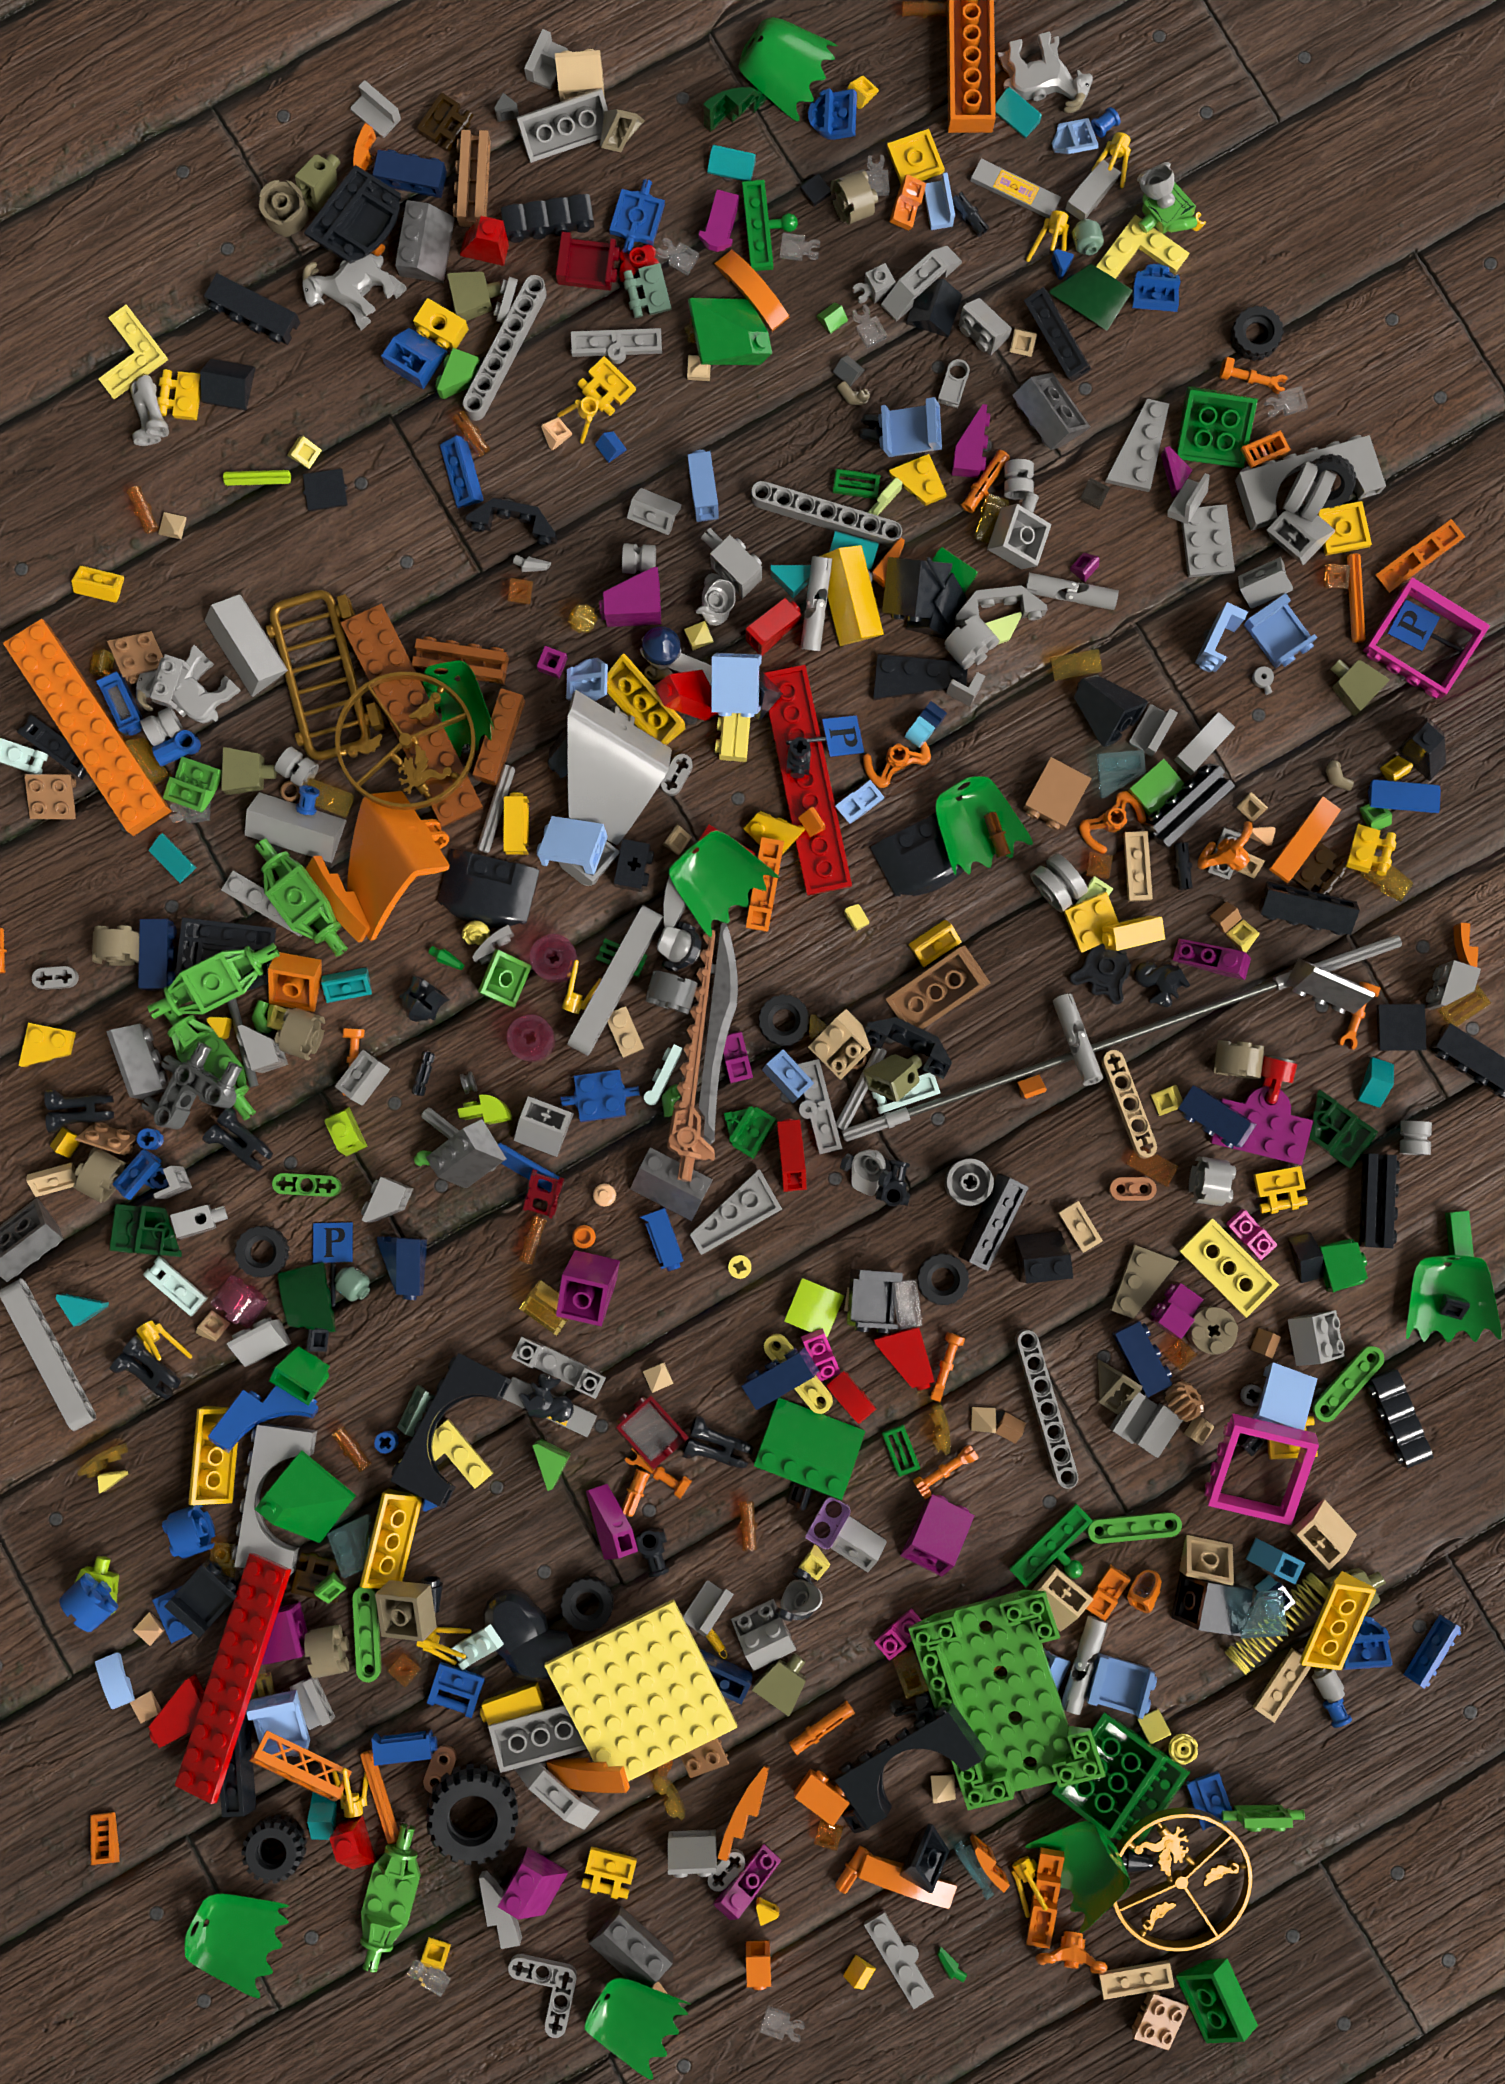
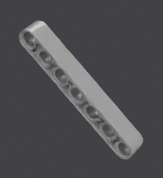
(505, 337)
(819, 505)
(615, 980)
(47, 1354)
(1046, 1420)

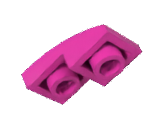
(1251, 1234)
(821, 1353)
(897, 1636)

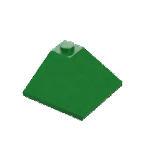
(729, 332)
(1215, 426)
(305, 1499)

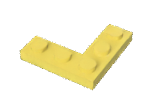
(1151, 243)
(143, 361)
(450, 1441)

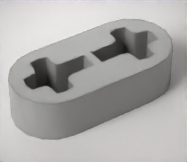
(681, 777)
(55, 983)
(731, 1873)

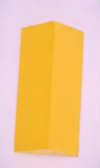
(852, 596)
(640, 699)
(211, 1466)
(391, 1538)
(1338, 1623)

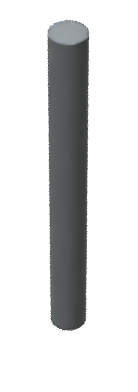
(237, 1021)

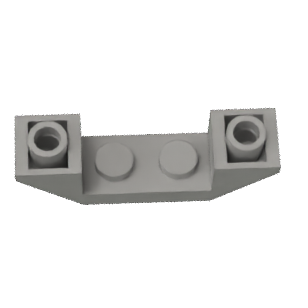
(937, 263)
(1030, 605)
(559, 1366)
(557, 1796)

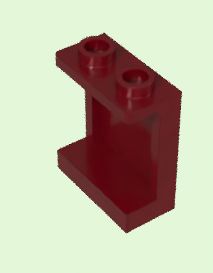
(587, 263)

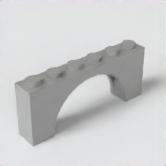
(1260, 485)
(271, 1446)

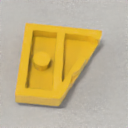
(920, 479)
(775, 828)
(45, 1044)

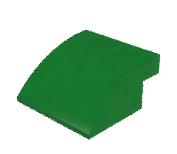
(1136, 1781)

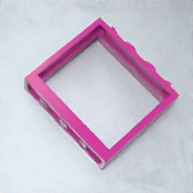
(1446, 609)
(1271, 1431)

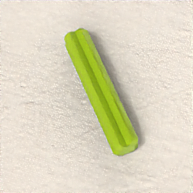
(257, 477)

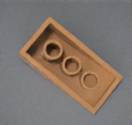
(939, 989)

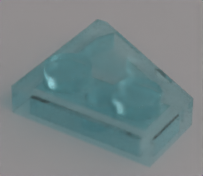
(1119, 769)
(350, 1545)
(1266, 1616)
(977, 1873)

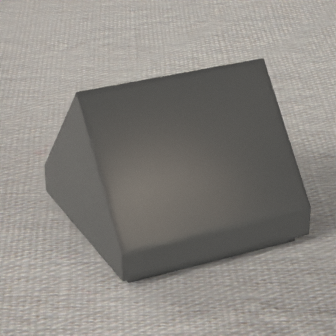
(506, 109)
(848, 370)

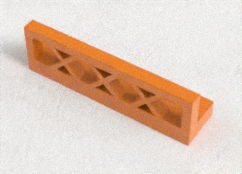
(295, 1774)

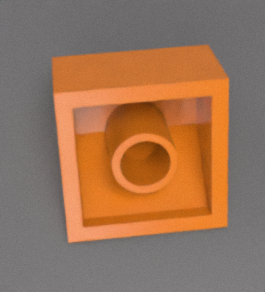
(294, 981)

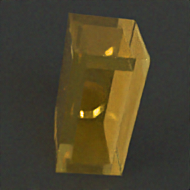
(542, 1307)

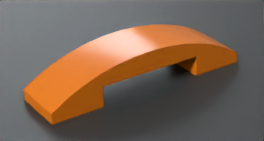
(753, 288)
(762, 901)

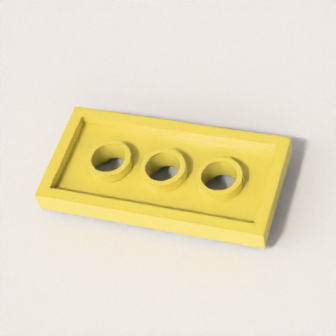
(1244, 1267)

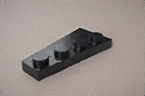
(911, 675)

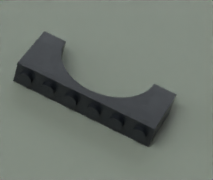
(418, 1468)
(941, 1732)

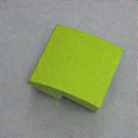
(814, 1307)

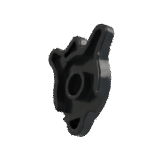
(1105, 972)

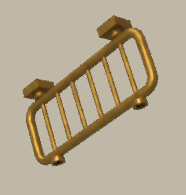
(275, 630)

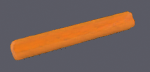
(1356, 598)
(380, 1797)

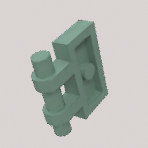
(654, 289)

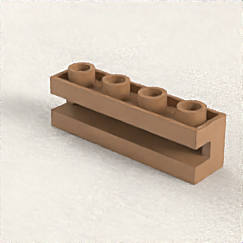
(473, 177)

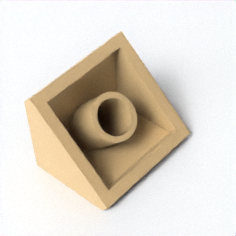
(1207, 1560)

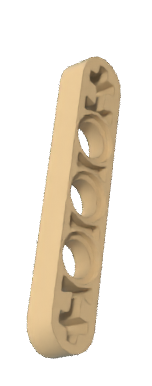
(1129, 1092)

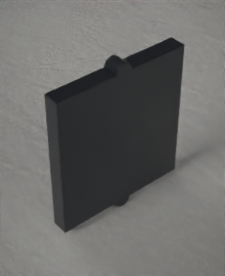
(325, 489)

